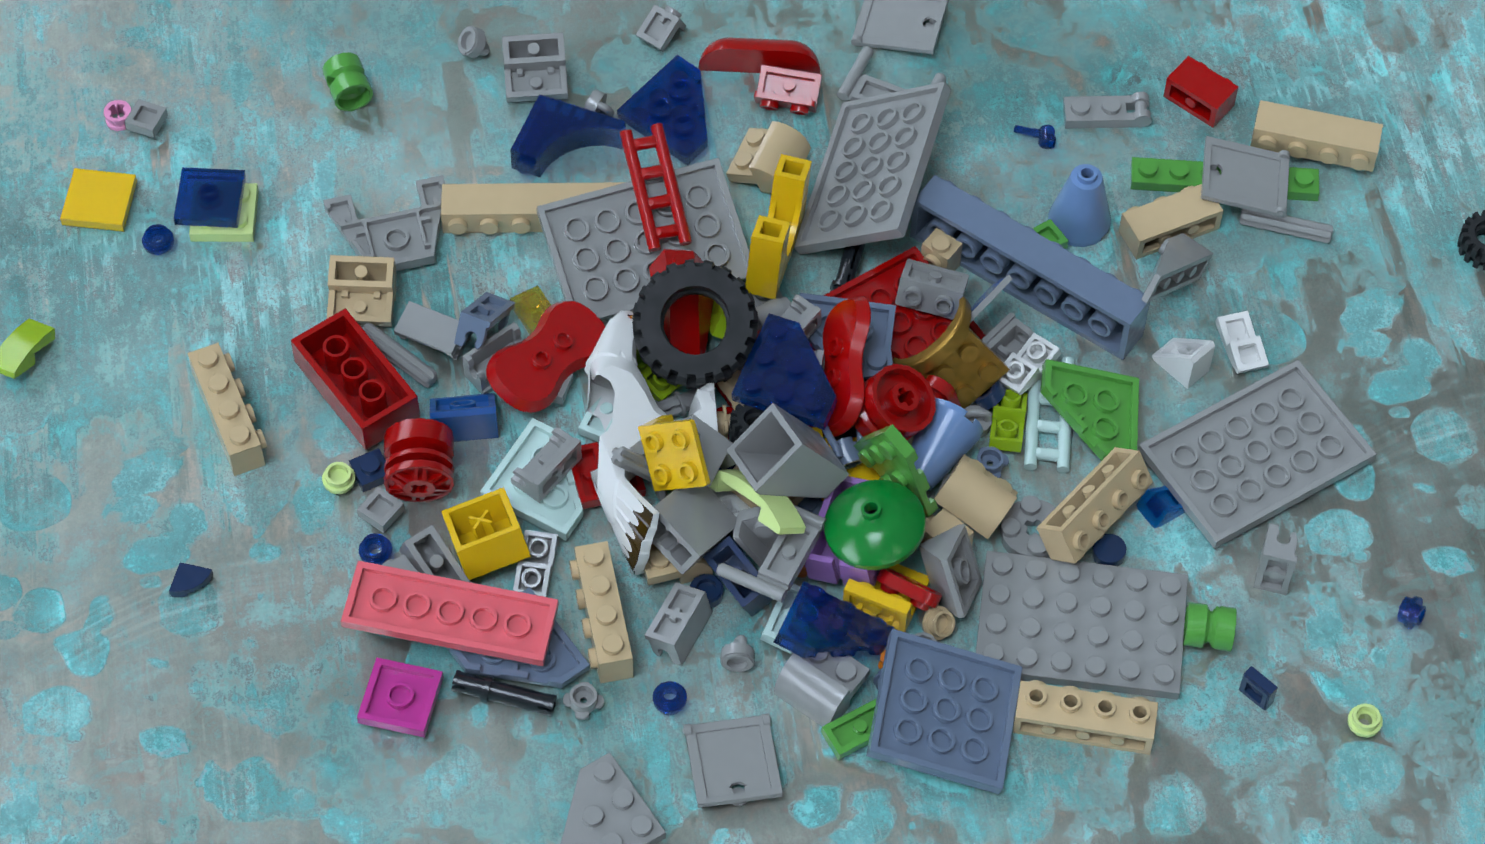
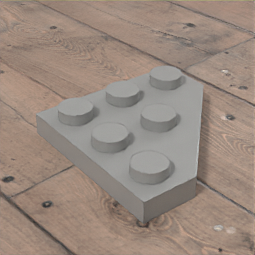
(609, 809)

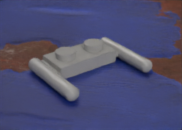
(865, 86)
(782, 562)

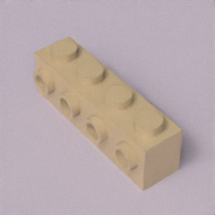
(1317, 135)
(226, 408)
(1094, 505)
(603, 612)
(1085, 717)

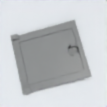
(900, 24)
(1248, 177)
(730, 755)

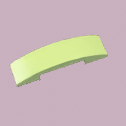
(775, 512)

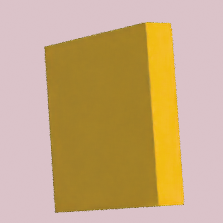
(98, 199)

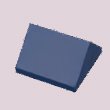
(467, 416)

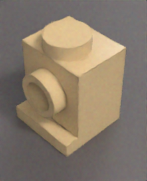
(942, 250)

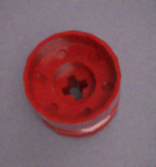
(419, 460)

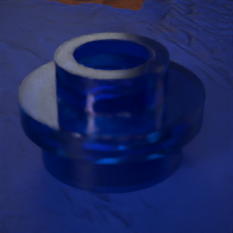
(156, 233)
(373, 542)
(1411, 612)
(671, 706)

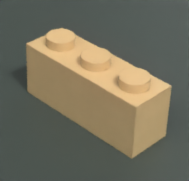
(1183, 212)

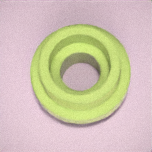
(1366, 712)

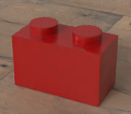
(1200, 91)

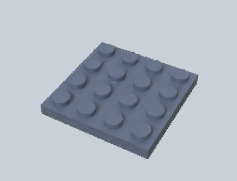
(944, 711)

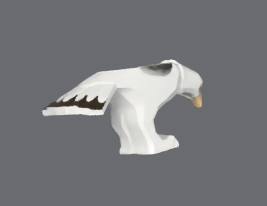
(616, 378)

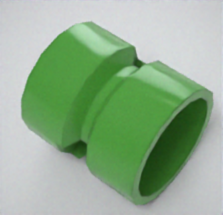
(347, 81)
(1209, 626)

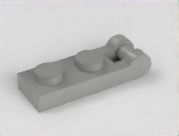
(1106, 111)

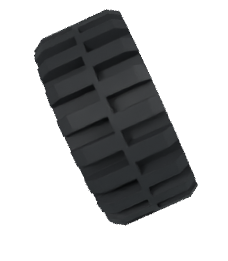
(688, 280)

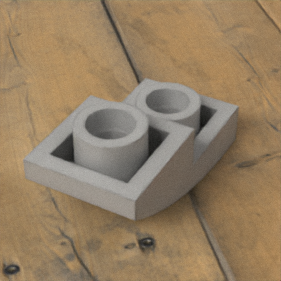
(537, 569)

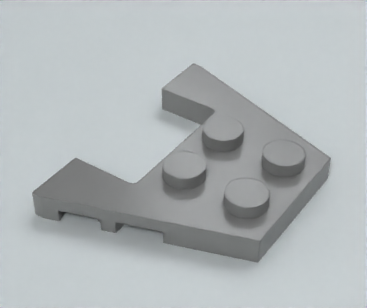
(405, 235)

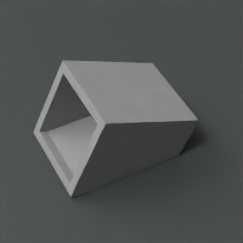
(786, 457)

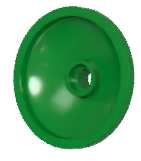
(876, 538)

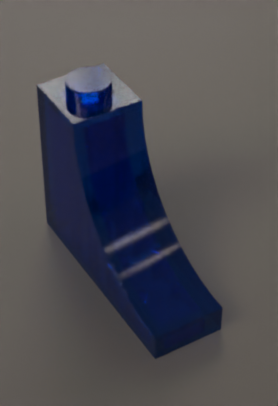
(557, 129)

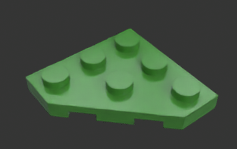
(1095, 404)
(894, 461)

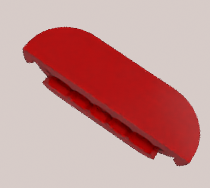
(750, 53)

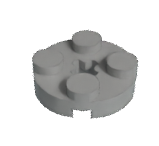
(1014, 527)

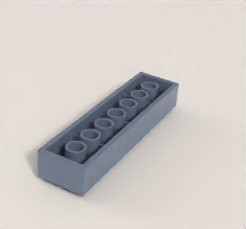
(1042, 270)

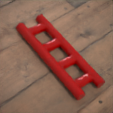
(646, 204)

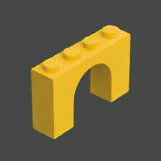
(776, 234)

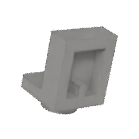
(660, 26)

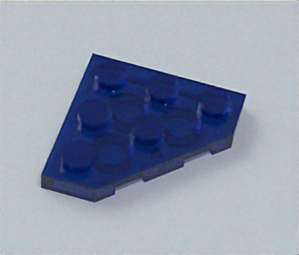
(677, 102)
(786, 373)
(827, 624)

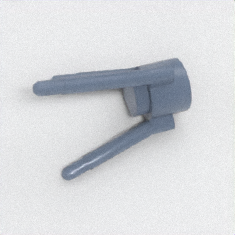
(844, 448)

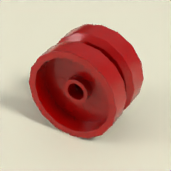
(898, 398)

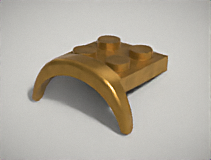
(960, 359)

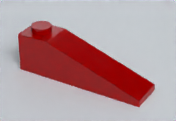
(688, 317)

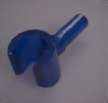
(1045, 134)

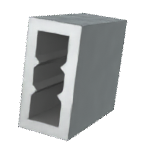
(691, 525)

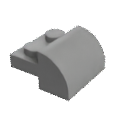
(534, 67)
(820, 685)

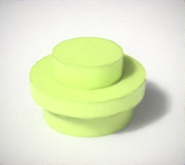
(338, 478)

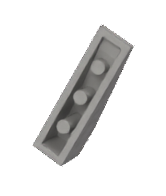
(1180, 264)
(431, 555)

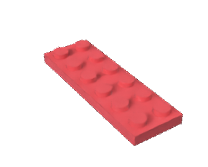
(450, 613)

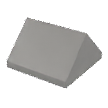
(952, 569)

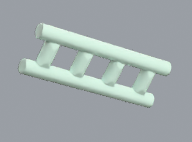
(1035, 426)

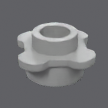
(583, 691)

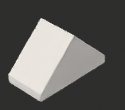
(1186, 359)

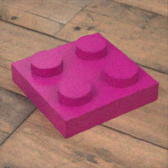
(400, 697)

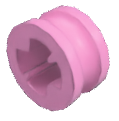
(116, 107)

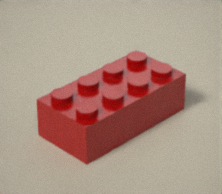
(354, 377)

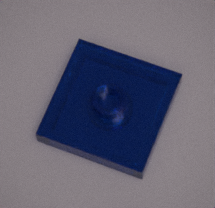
(209, 197)

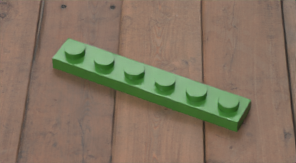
(1176, 175)

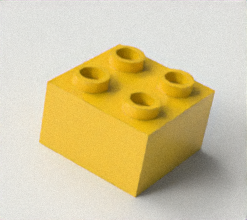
(486, 533)

